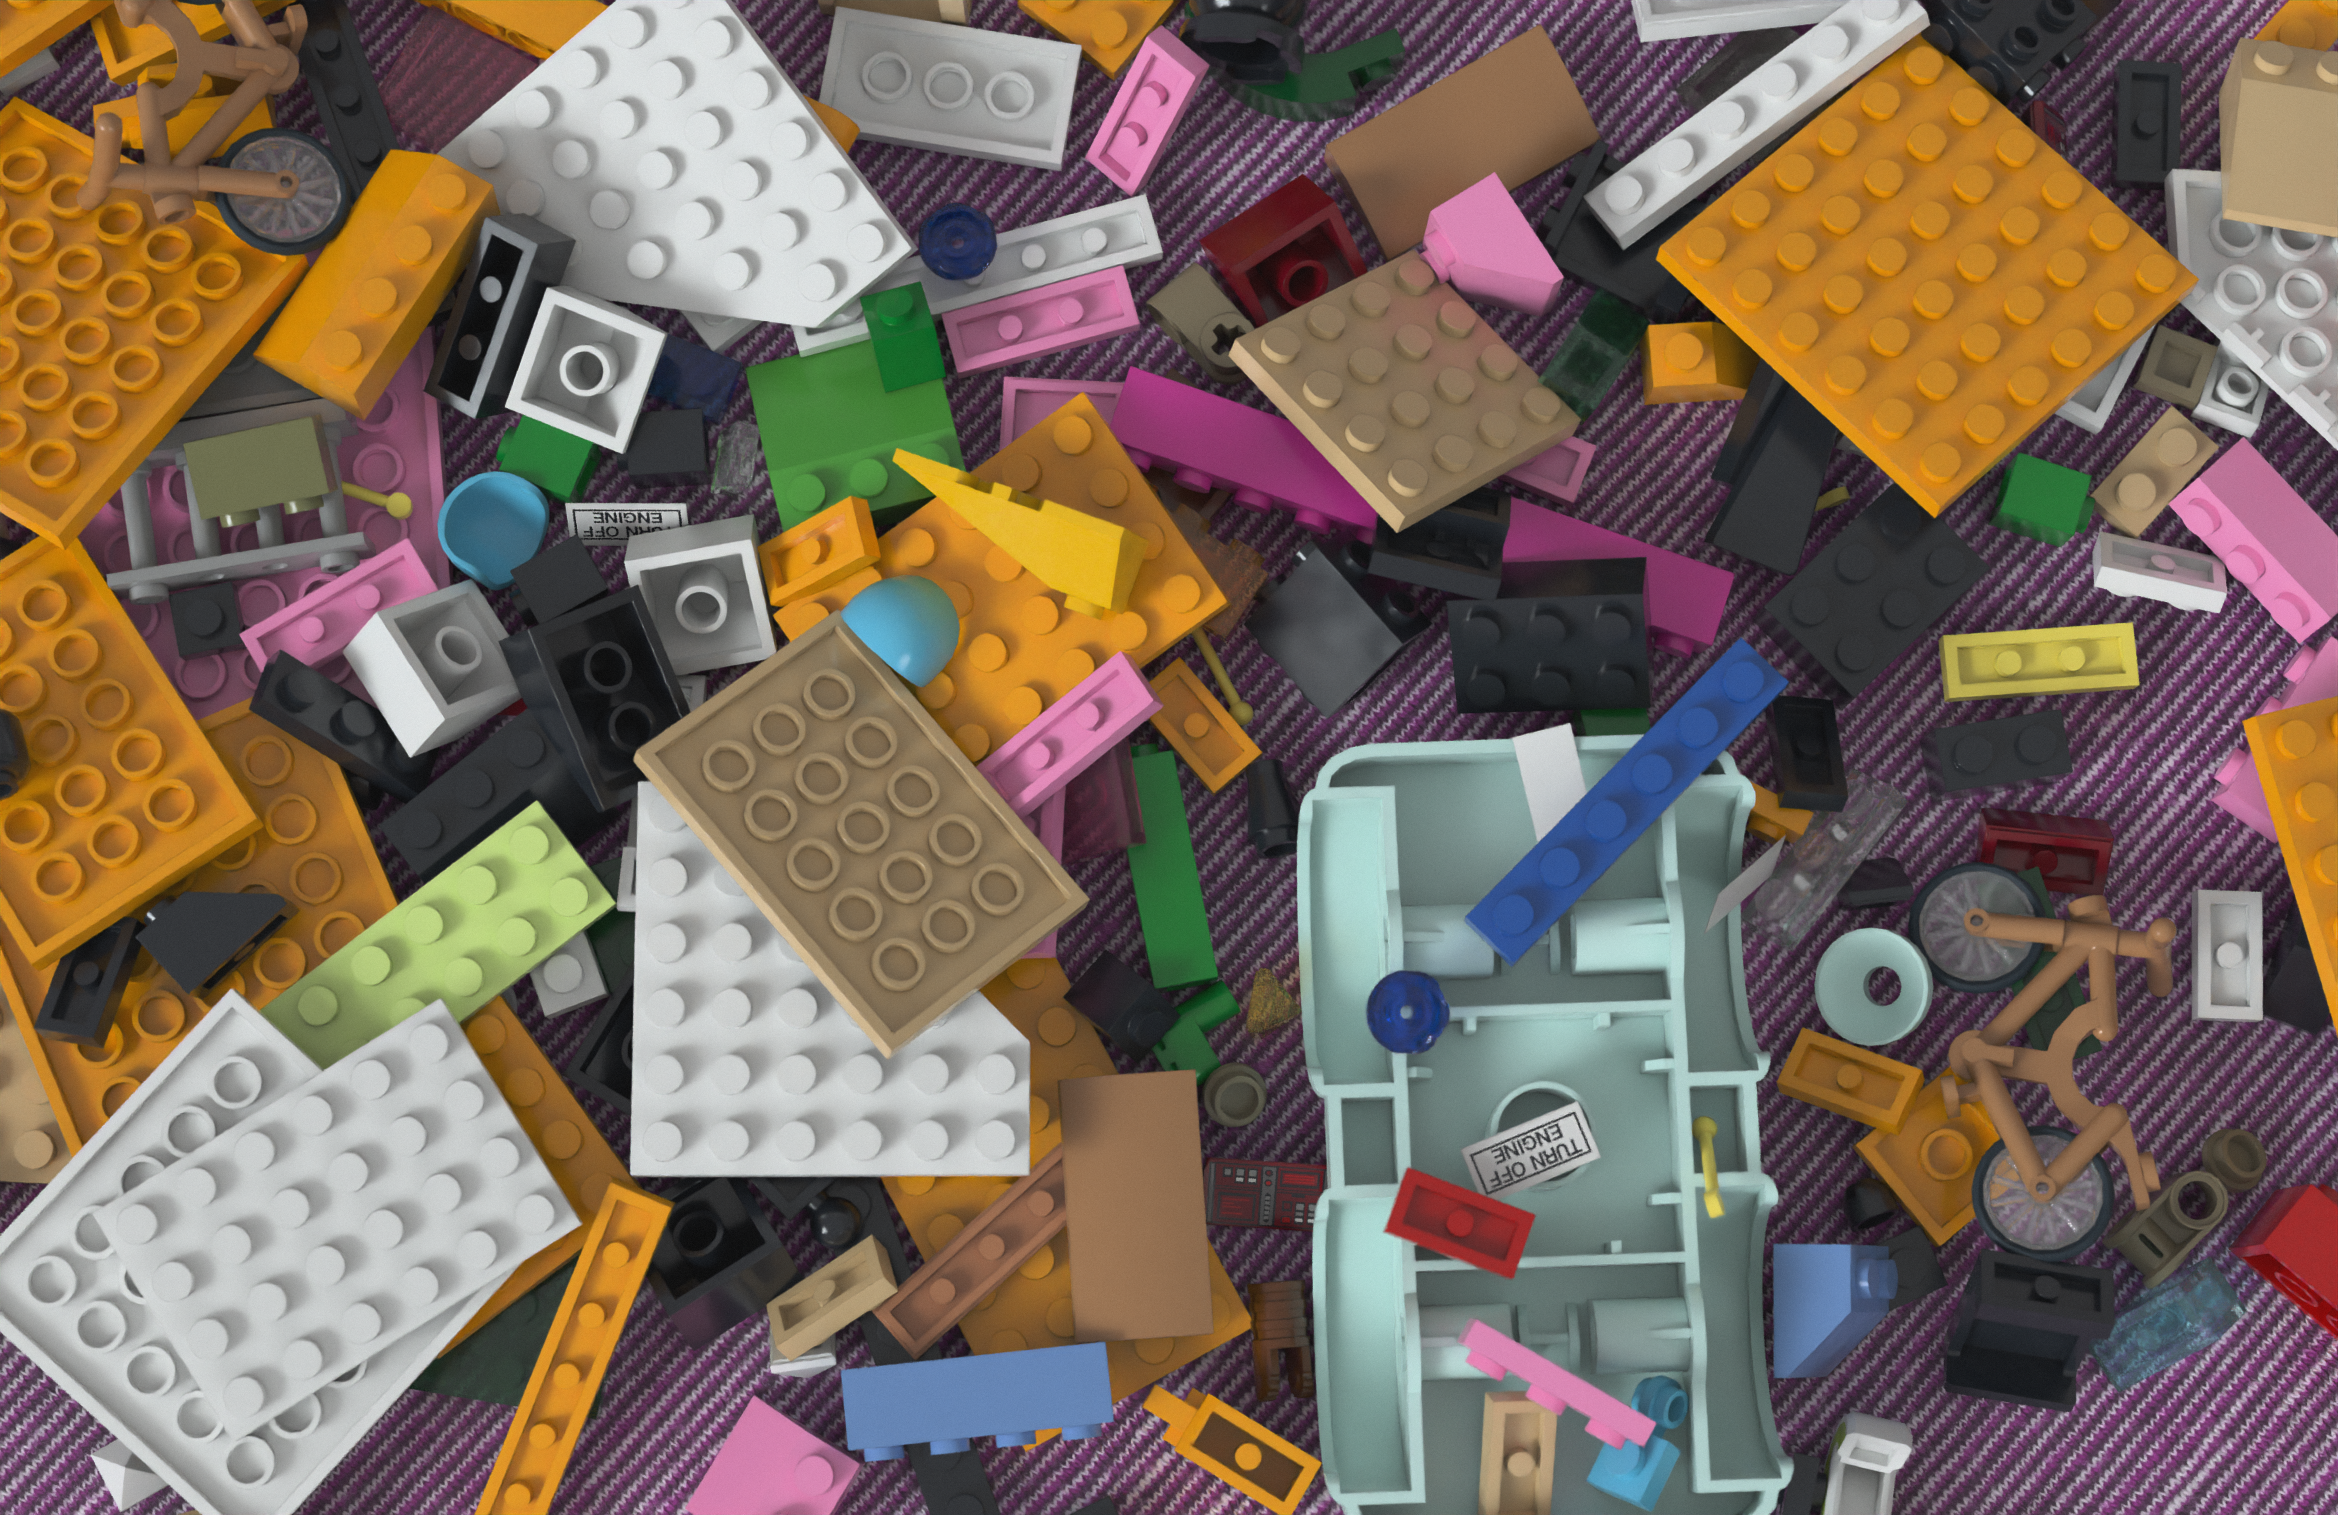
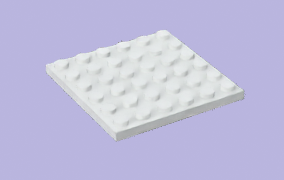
(97, 1338)

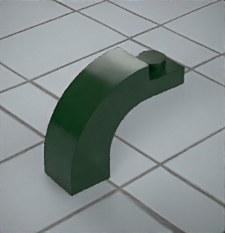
(1326, 81)

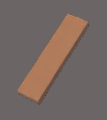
(978, 1258)

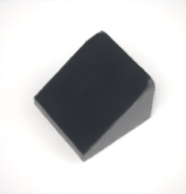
(1875, 885)

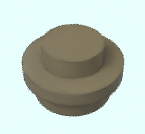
(1234, 1094)
(2234, 1158)

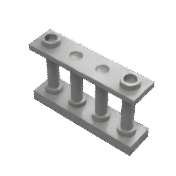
(334, 552)

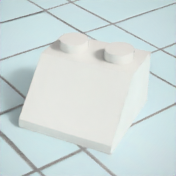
(586, 367)
(705, 593)
(435, 666)

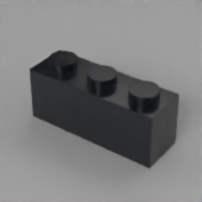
(496, 312)

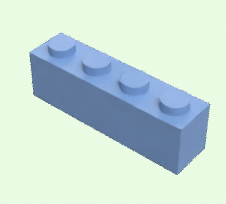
(977, 1397)

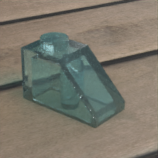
(2168, 1324)

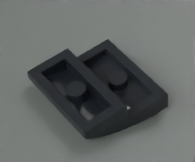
(1451, 548)

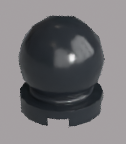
(1248, 38)

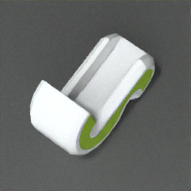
(1864, 1465)

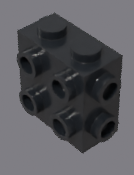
(2009, 41)
(1335, 622)

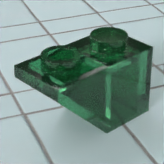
(1593, 353)

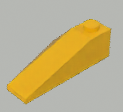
(1059, 545)

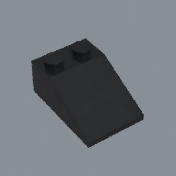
(598, 690)

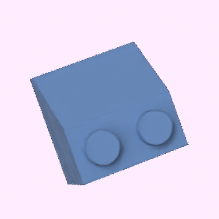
(1826, 1303)

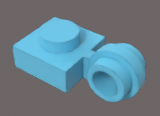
(1641, 1472)

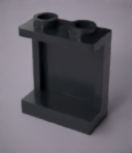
(1595, 260)
(2026, 1329)

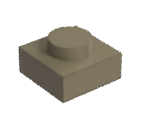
(2175, 367)

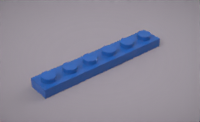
(1626, 802)

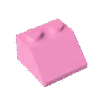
(1490, 251)
(775, 1469)

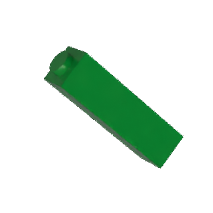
(1168, 880)

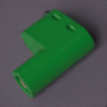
(1184, 1043)

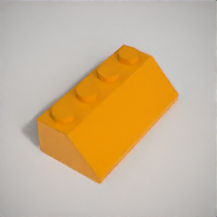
(380, 279)

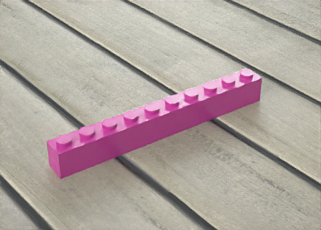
(1276, 466)

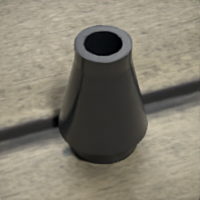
(1271, 810)

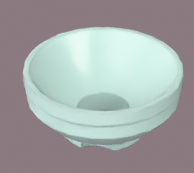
(1845, 994)

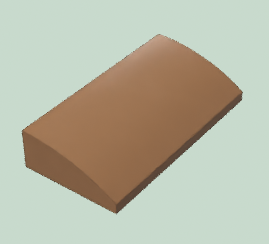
(1499, 115)
(1135, 1206)

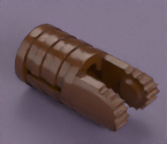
(1277, 1323)

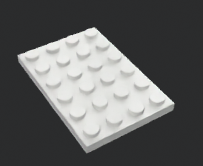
(337, 1219)

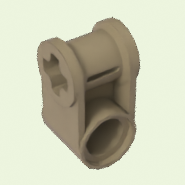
(1198, 318)
(2162, 1235)

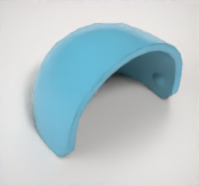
(493, 526)
(906, 625)

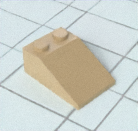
(2280, 137)

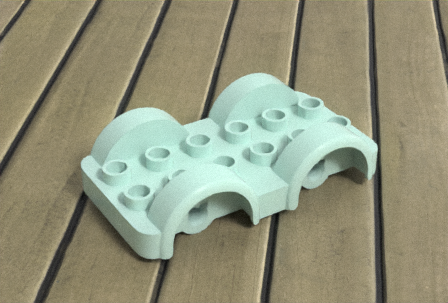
(1604, 1011)

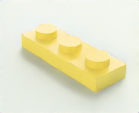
(2038, 662)

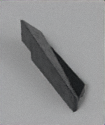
(1774, 474)

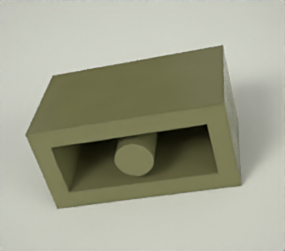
(261, 468)

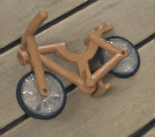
(271, 184)
(1981, 932)

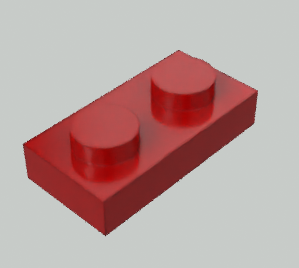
(1459, 1223)

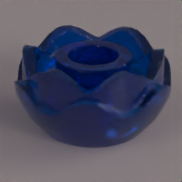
(953, 223)
(1428, 1012)

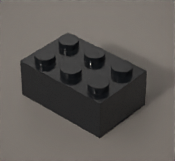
(1870, 594)
(1555, 638)

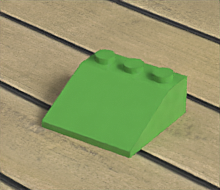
(836, 430)

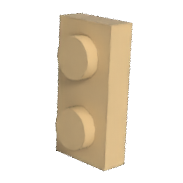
(2152, 473)
(831, 1298)
(1516, 1456)

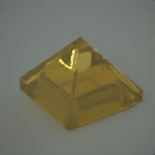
(1269, 1005)

